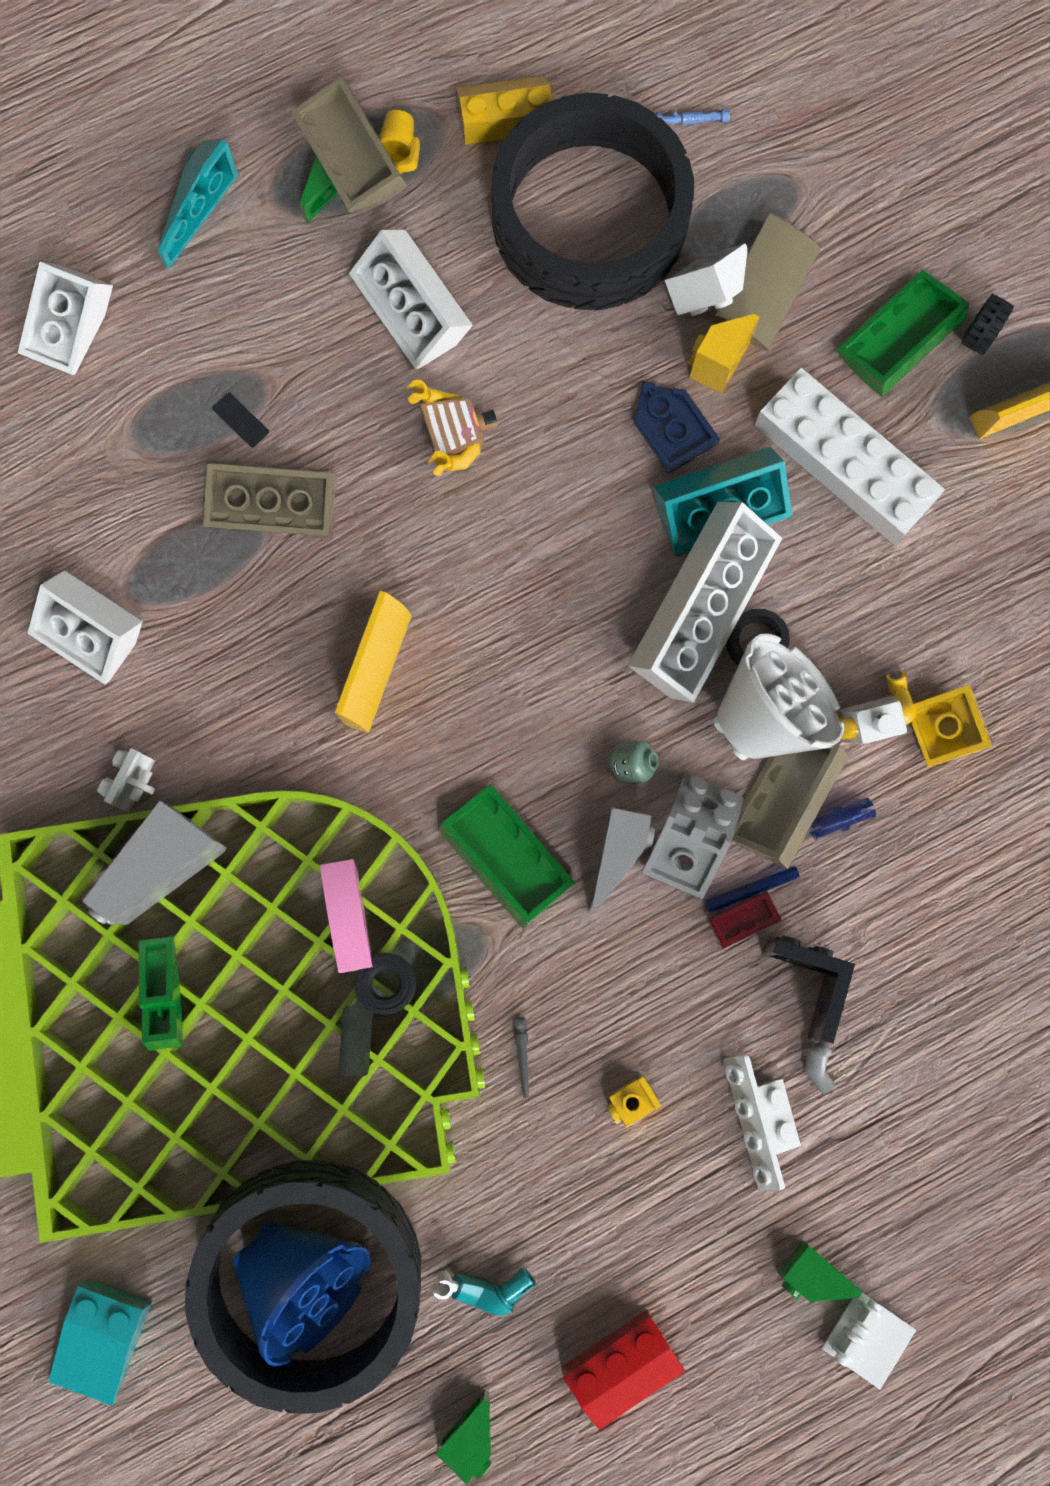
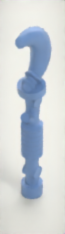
(695, 117)

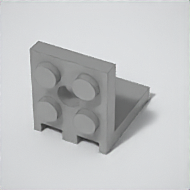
(696, 833)

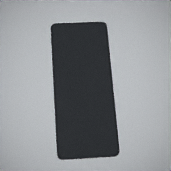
(240, 420)

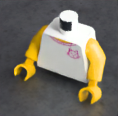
(879, 717)

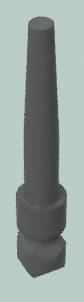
(521, 1039)

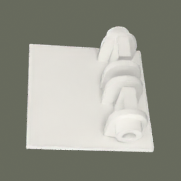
(868, 1340)

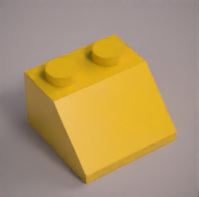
(721, 351)

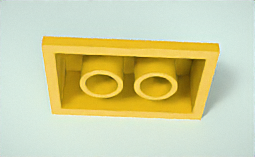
(494, 108)

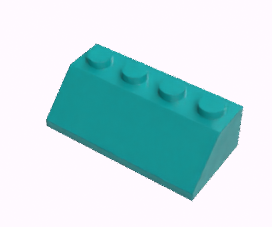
(753, 479)

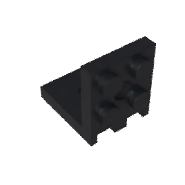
(833, 988)

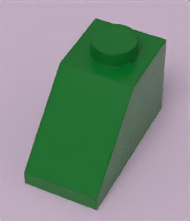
(814, 1277)
(468, 1443)

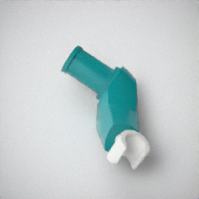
(483, 1293)

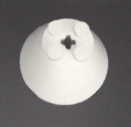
(777, 703)

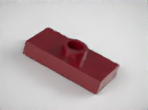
(744, 919)

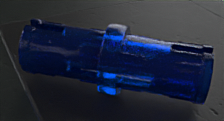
(842, 818)

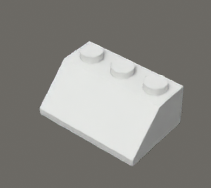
(83, 626)

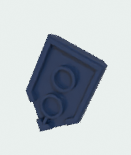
(672, 425)

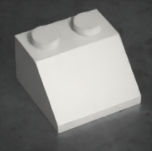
(708, 281)

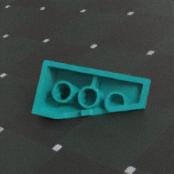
(201, 187)

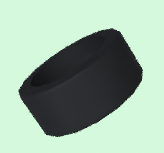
(756, 616)

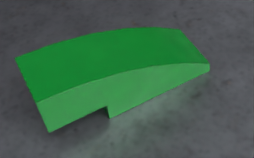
(160, 994)

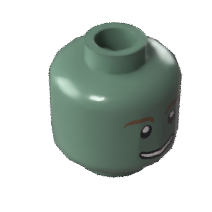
(633, 762)

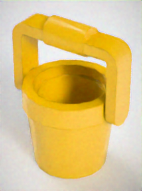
(399, 140)

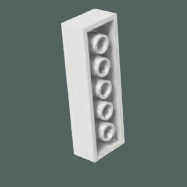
(848, 456)
(705, 601)

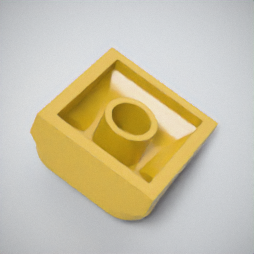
(950, 726)

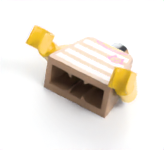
(451, 426)

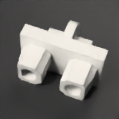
(130, 780)

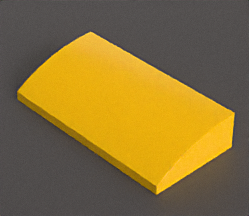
(1011, 411)
(373, 663)

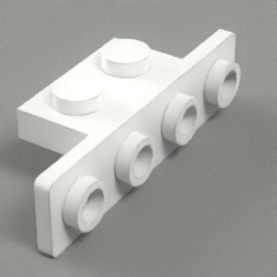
(764, 1121)

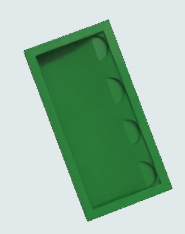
(903, 332)
(506, 855)

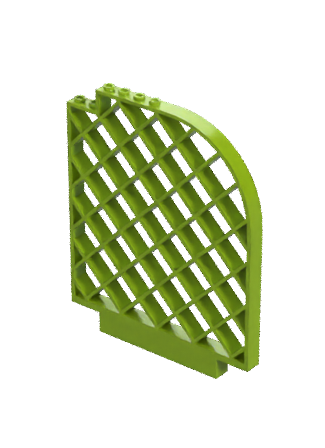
(24, 1102)

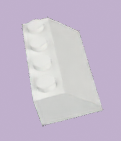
(409, 297)

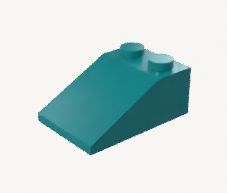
(98, 1340)

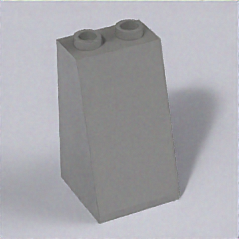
(151, 865)

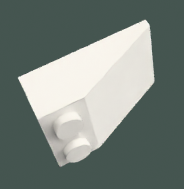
(63, 316)

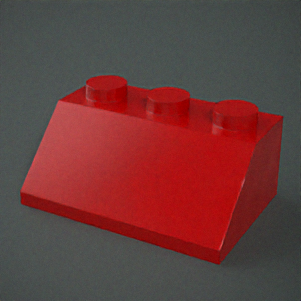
(622, 1370)

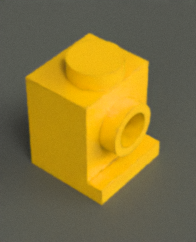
(646, 1101)

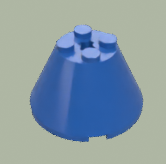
(297, 1286)

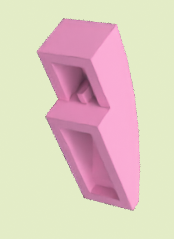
(346, 915)

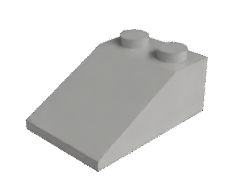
(623, 842)

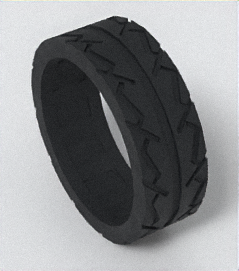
(604, 123)
(303, 1384)

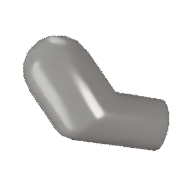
(816, 1065)

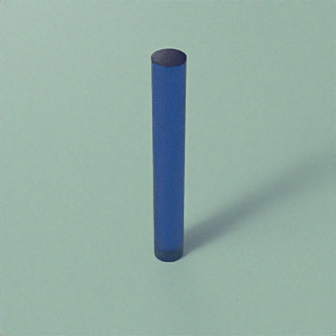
(752, 889)

